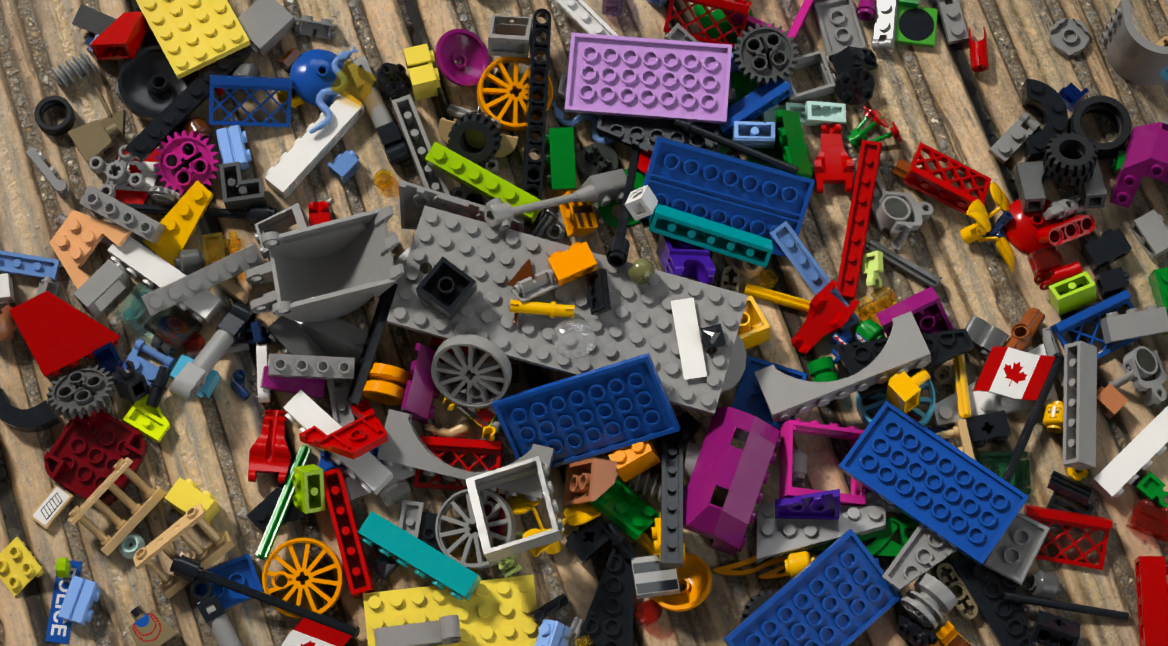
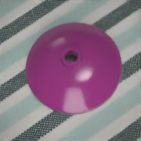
(468, 51)

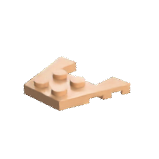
(79, 238)

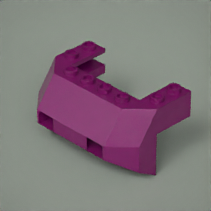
(1144, 156)
(731, 469)

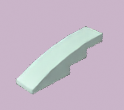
(811, 113)

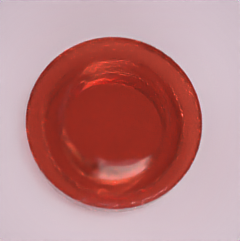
(195, 344)

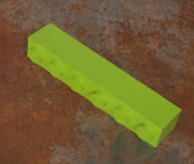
(479, 179)

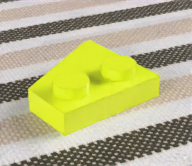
(147, 420)

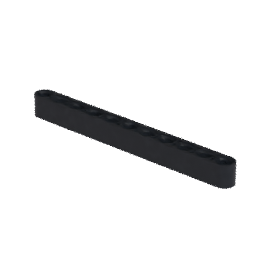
(537, 107)

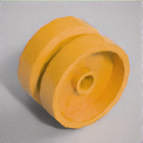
(386, 384)

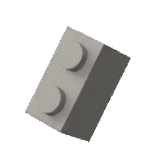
(1151, 233)

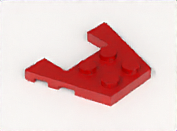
(353, 438)

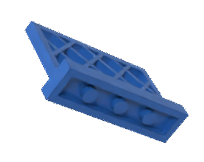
(250, 83)
(1089, 314)

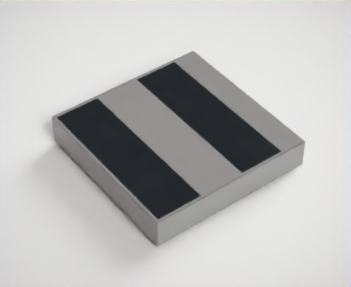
(652, 579)

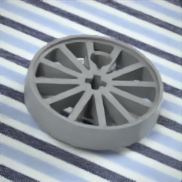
(471, 370)
(469, 531)

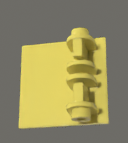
(18, 566)

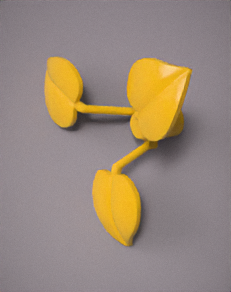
(977, 230)
(574, 515)

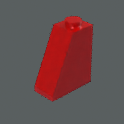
(121, 37)

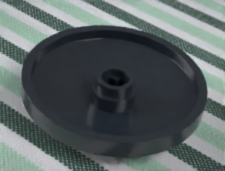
(149, 83)

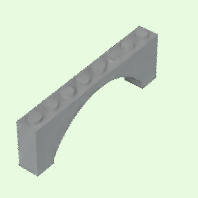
(793, 396)
(408, 449)

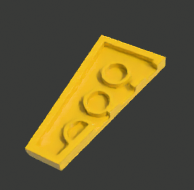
(181, 222)

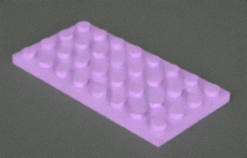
(648, 78)

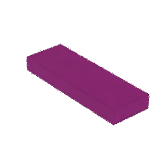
(311, 387)

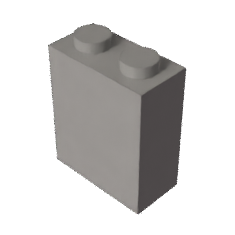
(266, 24)

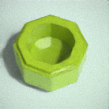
(63, 568)

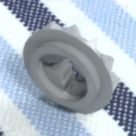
(164, 195)

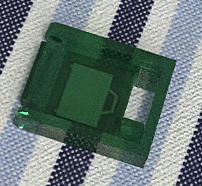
(998, 463)

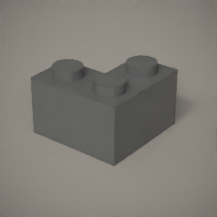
(240, 192)

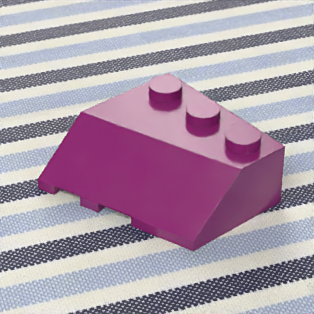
(926, 311)
(421, 390)

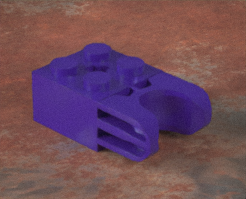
(685, 259)

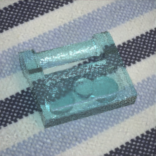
(133, 308)

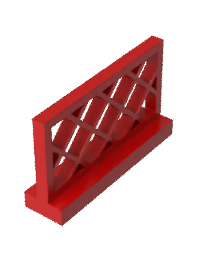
(735, 6)
(943, 189)
(454, 446)
(1072, 520)

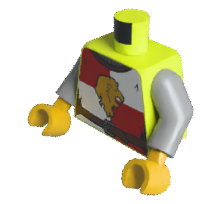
(484, 416)

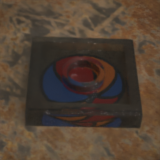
(173, 326)

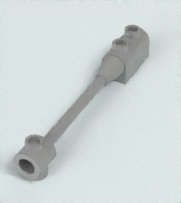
(595, 189)

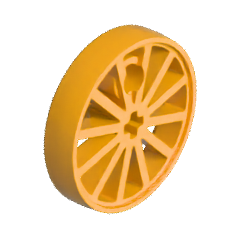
(506, 90)
(293, 578)

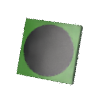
(916, 26)

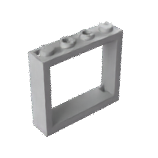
(504, 475)

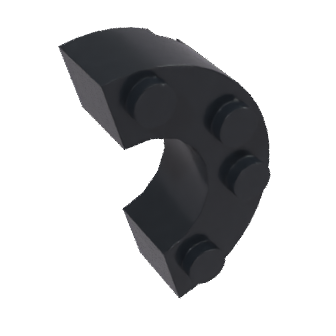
(1052, 111)

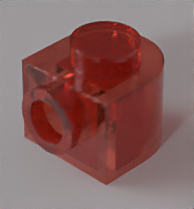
(648, 613)

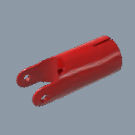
(978, 53)
(1058, 274)

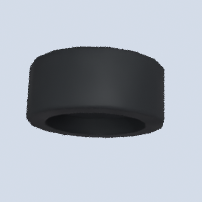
(47, 103)

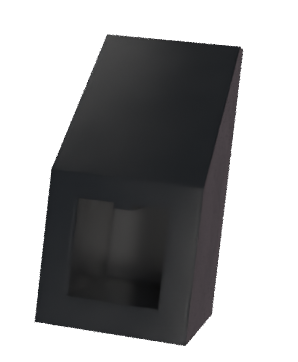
(854, 57)

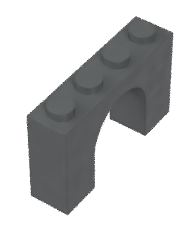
(1030, 180)

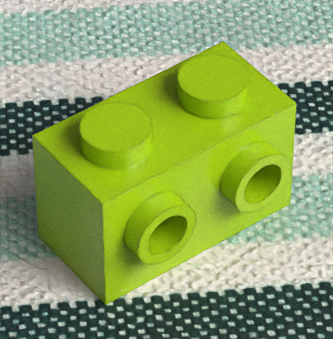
(1072, 293)
(309, 488)

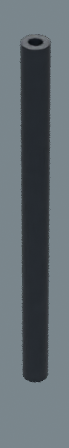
(1066, 606)

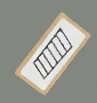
(52, 506)

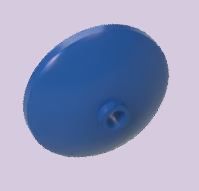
(306, 76)

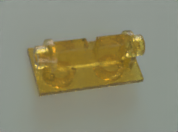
(882, 299)

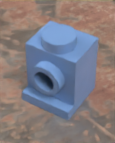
(344, 166)

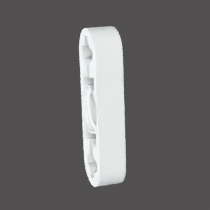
(262, 357)

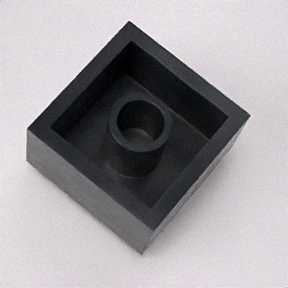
(446, 288)

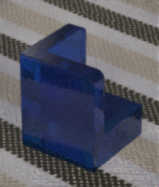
(1072, 96)
(108, 357)

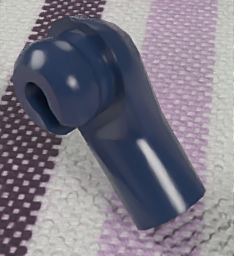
(1000, 224)
(237, 384)

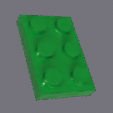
(626, 510)

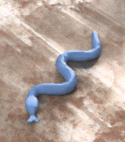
(342, 56)
(559, 115)

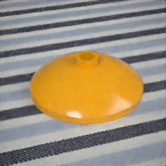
(696, 579)

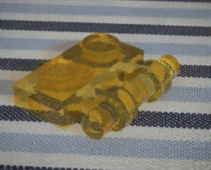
(215, 245)

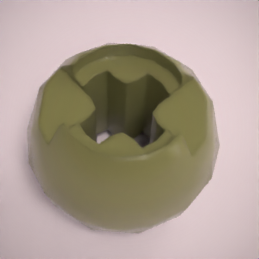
(641, 271)

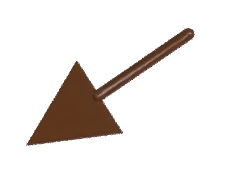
(523, 273)

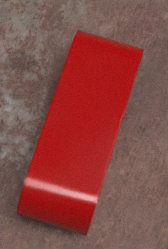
(1065, 230)

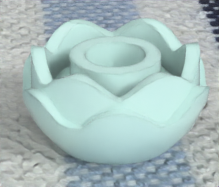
(137, 541)

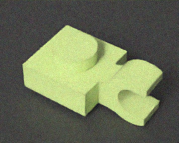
(871, 267)

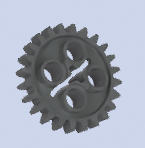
(783, 49)
(81, 392)

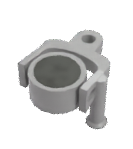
(896, 209)
(1140, 365)

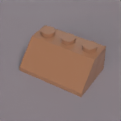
(588, 480)

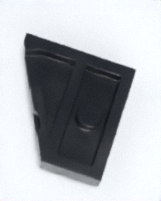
(263, 511)

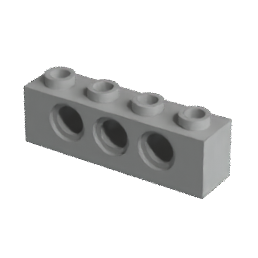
(122, 214)
(311, 367)

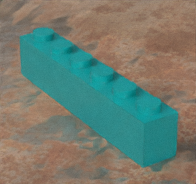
(711, 235)
(420, 556)

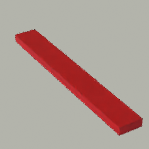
(858, 219)

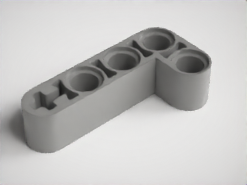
(429, 633)

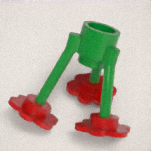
(858, 135)

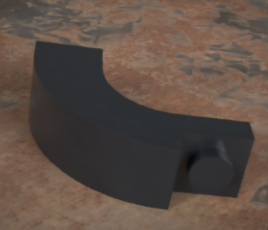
(27, 420)

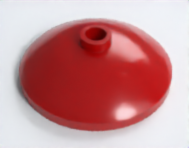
(1023, 229)

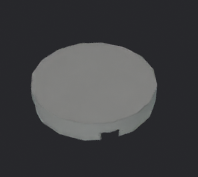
(1069, 37)

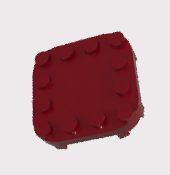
(89, 451)

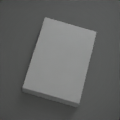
(838, 25)
(1017, 548)

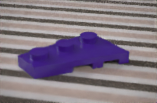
(809, 506)

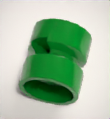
(822, 370)

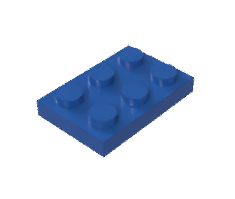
(238, 570)

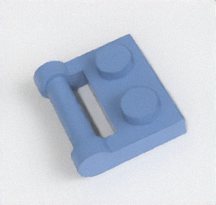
(143, 366)

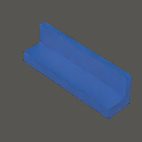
(756, 104)

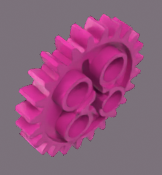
(176, 147)

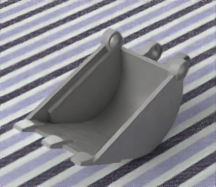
(327, 267)

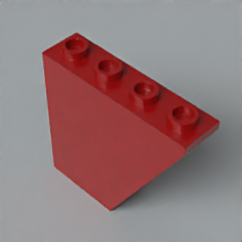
(59, 332)

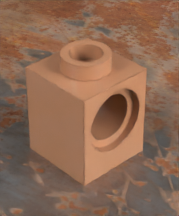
(1110, 400)

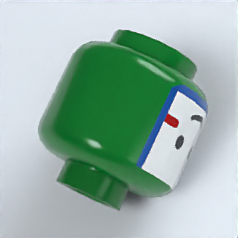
(868, 331)

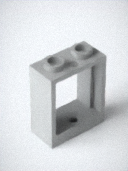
(504, 31)
(829, 79)
(280, 222)
(103, 288)

